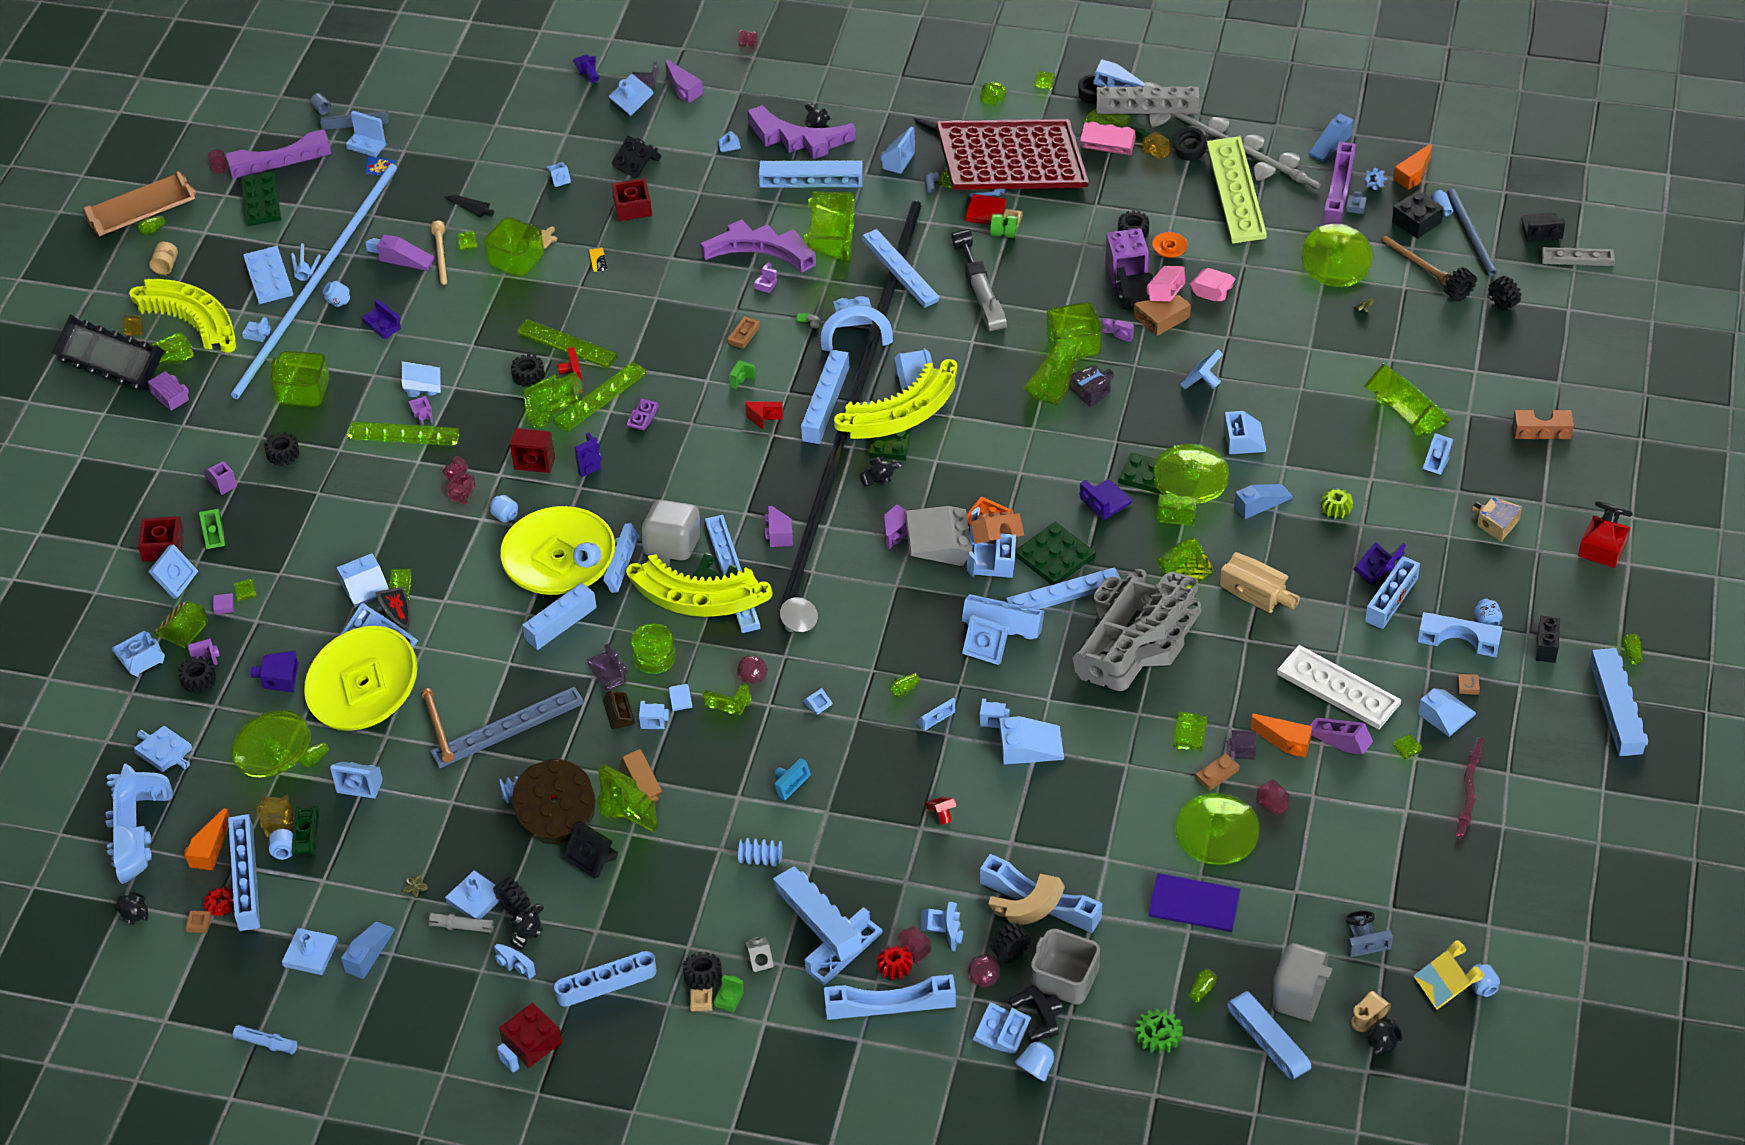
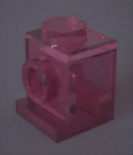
(461, 487)
(1273, 797)
(915, 943)

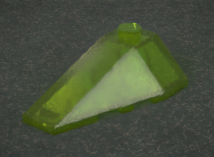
(1054, 374)

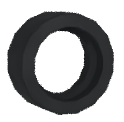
(1085, 95)
(1190, 154)

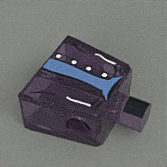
(1091, 384)

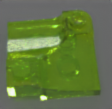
(550, 397)
(622, 799)

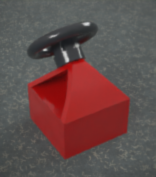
(1605, 537)

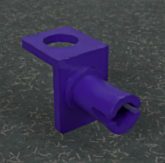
(587, 66)

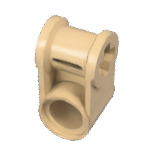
(1369, 1012)

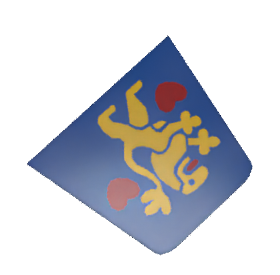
(377, 166)

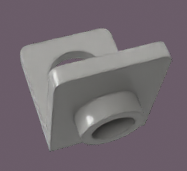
(757, 946)

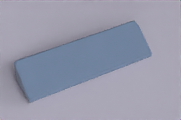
(345, 121)

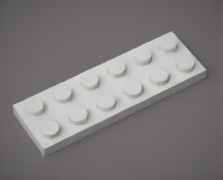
(1339, 687)

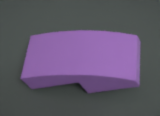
(643, 414)

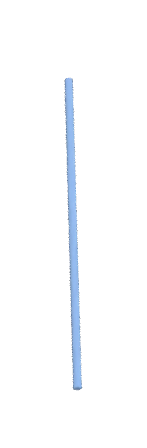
(310, 286)

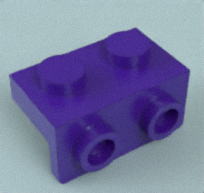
(588, 456)

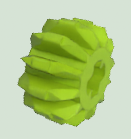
(1336, 503)

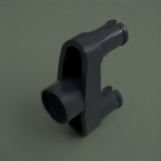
(1046, 1009)

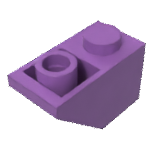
(221, 477)
(895, 525)
(779, 528)

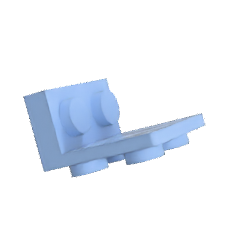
(368, 134)

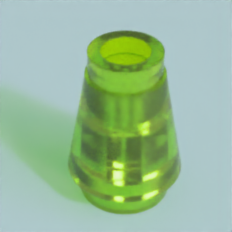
(150, 225)
(1633, 646)
(904, 684)
(314, 754)
(1203, 984)

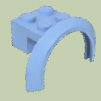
(852, 313)
(991, 558)

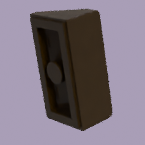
(618, 709)

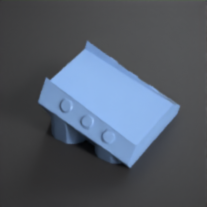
(910, 366)
(420, 379)
(139, 653)

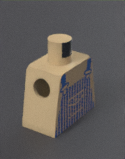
(1497, 517)

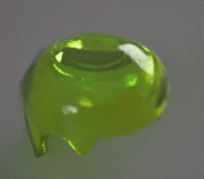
(993, 92)

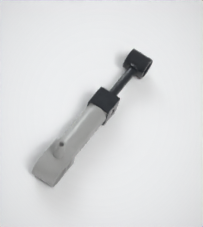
(977, 278)

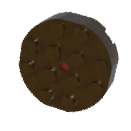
(550, 782)

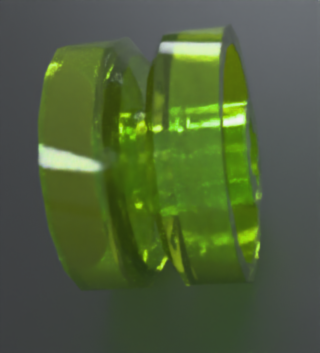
(653, 648)

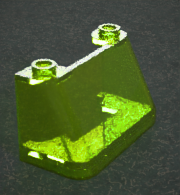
(831, 224)

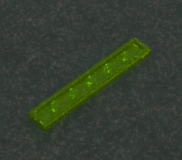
(562, 341)
(600, 396)
(403, 433)

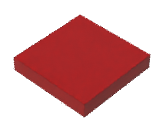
(983, 207)

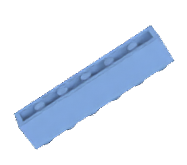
(810, 174)
(825, 397)
(1618, 702)
(244, 872)
(818, 913)

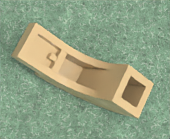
(1034, 906)

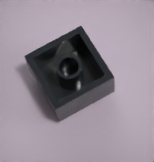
(1417, 214)

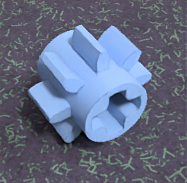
(1380, 178)

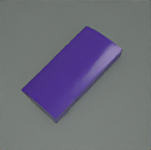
(1194, 902)

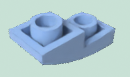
(954, 933)
(513, 959)

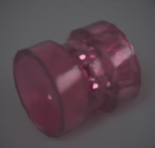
(748, 38)
(217, 161)
(456, 465)

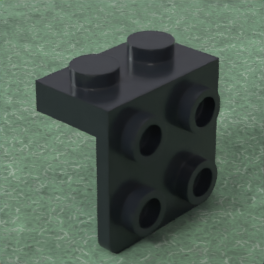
(634, 156)
(1543, 226)
(1132, 287)

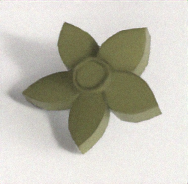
(1364, 305)
(415, 886)

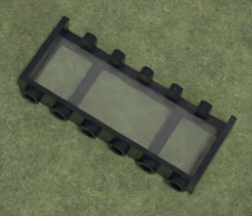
(107, 353)

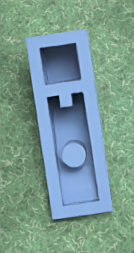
(1113, 75)

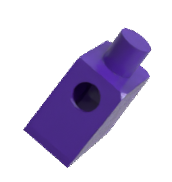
(277, 671)

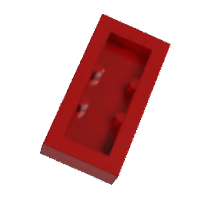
(572, 365)
(941, 807)

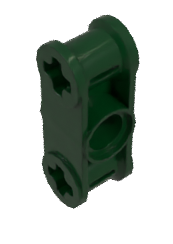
(305, 830)

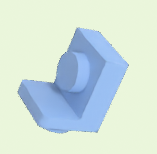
(559, 174)
(257, 331)

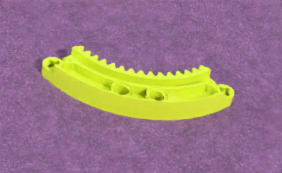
(188, 303)
(905, 410)
(717, 596)

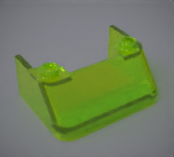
(1407, 401)

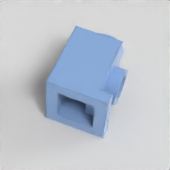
(991, 713)
(653, 716)

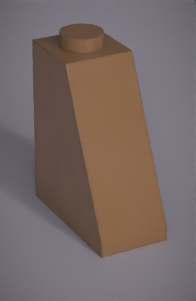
(1162, 315)
(636, 767)

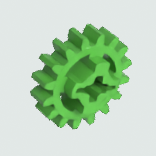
(1158, 1031)

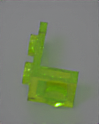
(731, 705)

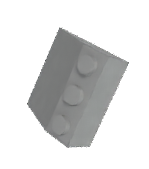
(939, 534)

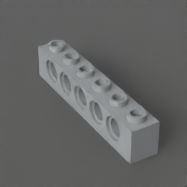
(1147, 100)

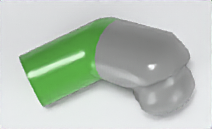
(807, 317)

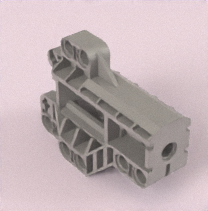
(1116, 601)

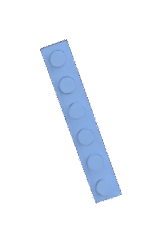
(900, 268)
(1063, 591)

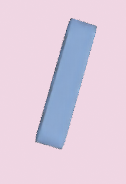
(598, 985)
(1269, 1035)

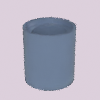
(320, 103)

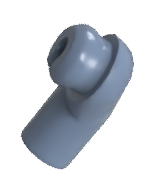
(929, 181)

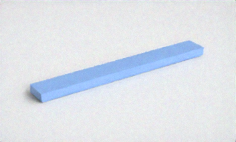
(727, 556)

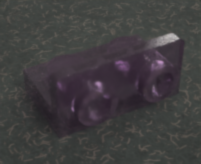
(608, 668)

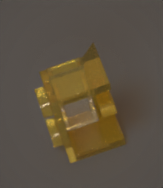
(275, 814)

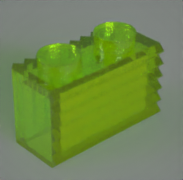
(1177, 509)

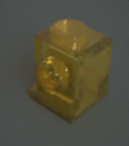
(1156, 145)

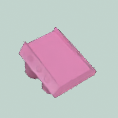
(1212, 284)

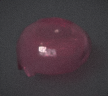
(752, 669)
(983, 971)

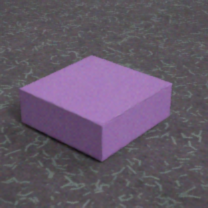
(223, 603)

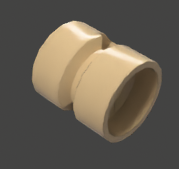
(163, 258)

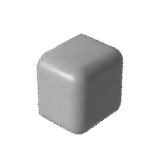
(671, 530)
(1065, 966)
(1300, 981)

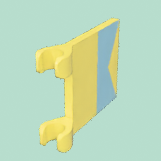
(1445, 978)

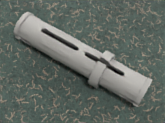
(457, 922)

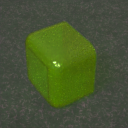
(514, 246)
(1080, 319)
(299, 378)

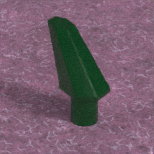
(1141, 133)

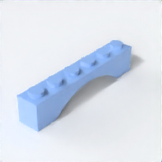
(1074, 909)
(850, 1002)

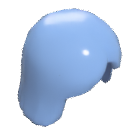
(1037, 1060)

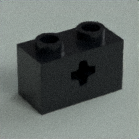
(1548, 639)

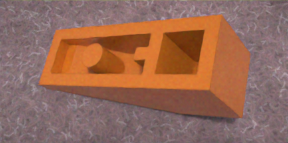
(1413, 168)
(1286, 735)
(208, 842)

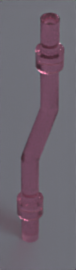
(1465, 817)

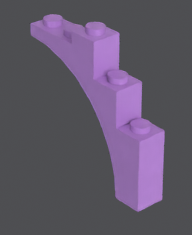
(795, 137)
(762, 240)

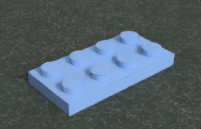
(268, 275)

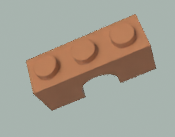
(1529, 427)
(990, 526)

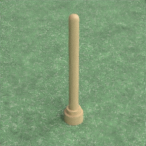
(438, 229)

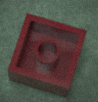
(631, 199)
(532, 450)
(157, 535)
(530, 1035)

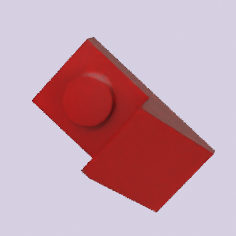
(762, 411)

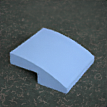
(1001, 1028)

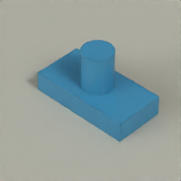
(791, 780)

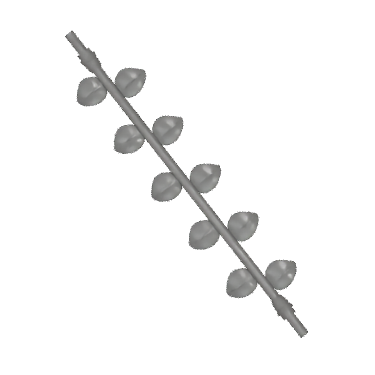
(1251, 145)

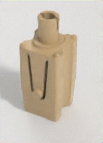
(1256, 583)

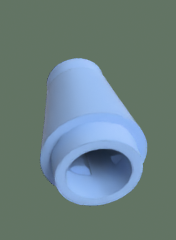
(1442, 199)

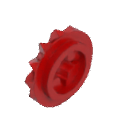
(225, 906)

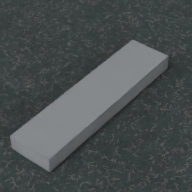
(1577, 256)

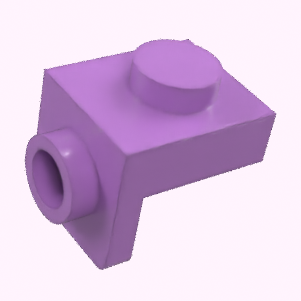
(204, 649)

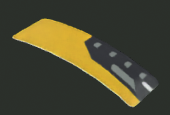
(598, 259)

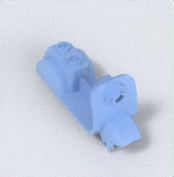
(131, 842)

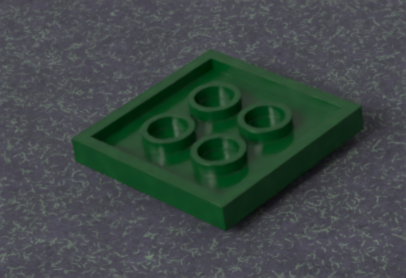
(1055, 553)

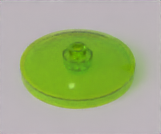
(1337, 255)
(1191, 472)
(271, 743)
(1217, 828)

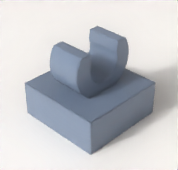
(1356, 203)

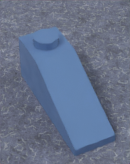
(1337, 131)
(1259, 498)
(366, 949)

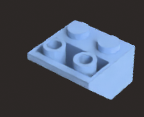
(1243, 433)

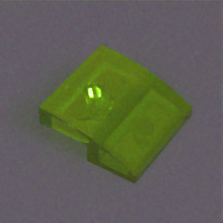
(1103, 119)

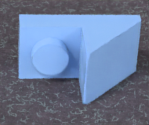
(1438, 454)

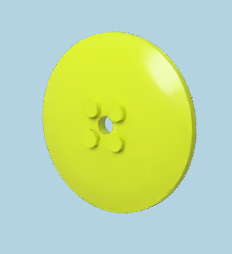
(537, 538)
(340, 667)

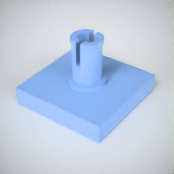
(631, 94)
(1203, 371)
(173, 571)
(985, 640)
(473, 896)
(310, 951)

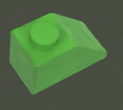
(212, 528)

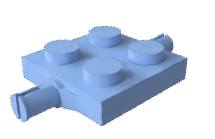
(163, 749)

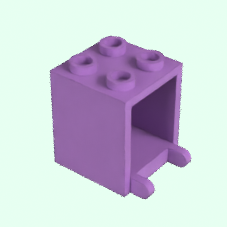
(1126, 250)

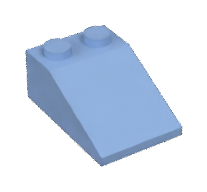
(1029, 740)

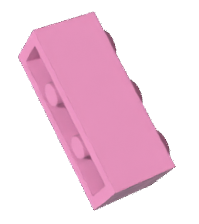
(1108, 138)
(1166, 283)

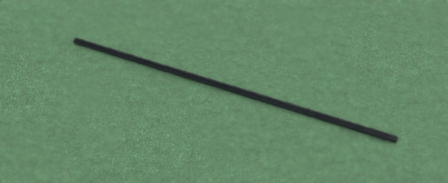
(854, 396)

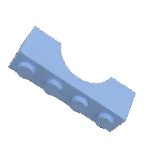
(1438, 628)

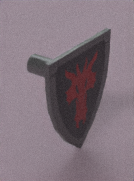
(396, 605)

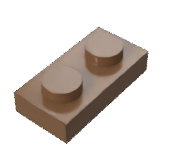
(743, 332)
(1217, 772)

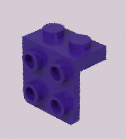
(1104, 498)
(1377, 562)

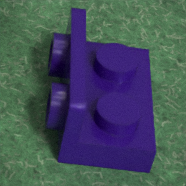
(382, 320)

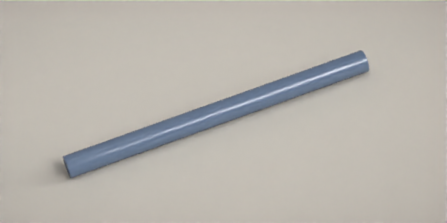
(1485, 258)

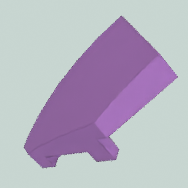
(767, 280)

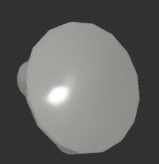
(798, 615)

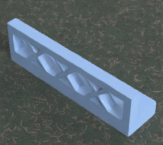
(821, 956)

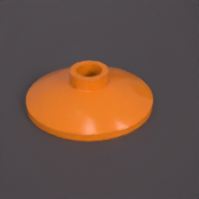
(1169, 244)

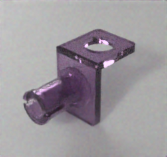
(648, 78)

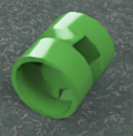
(1004, 225)

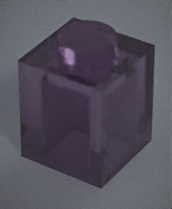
(1242, 744)

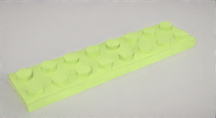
(1236, 190)

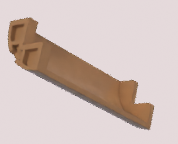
(139, 204)

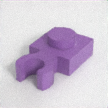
(1121, 329)
(421, 409)

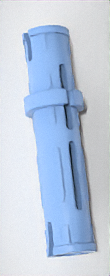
(273, 1042)

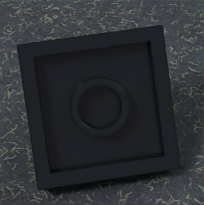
(589, 850)

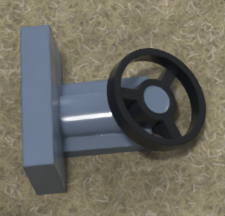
(1364, 937)

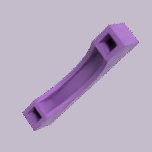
(249, 162)
(1340, 183)

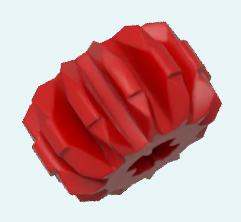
(894, 962)

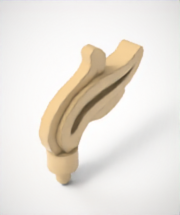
(547, 236)

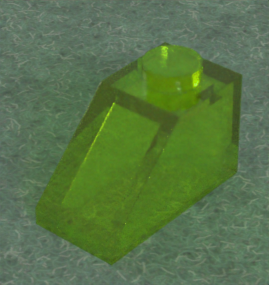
(177, 348)

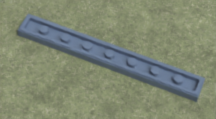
(510, 726)

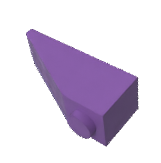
(685, 84)
(400, 252)
(1344, 735)

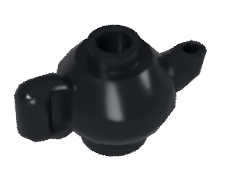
(816, 118)
(879, 471)
(132, 908)
(526, 925)
(1384, 1036)

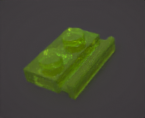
(1190, 731)

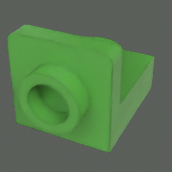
(740, 372)
(729, 993)

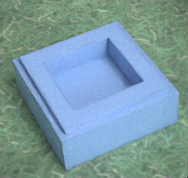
(507, 1057)

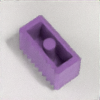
(168, 390)

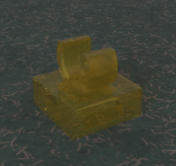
(132, 325)

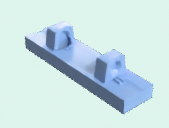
(623, 552)

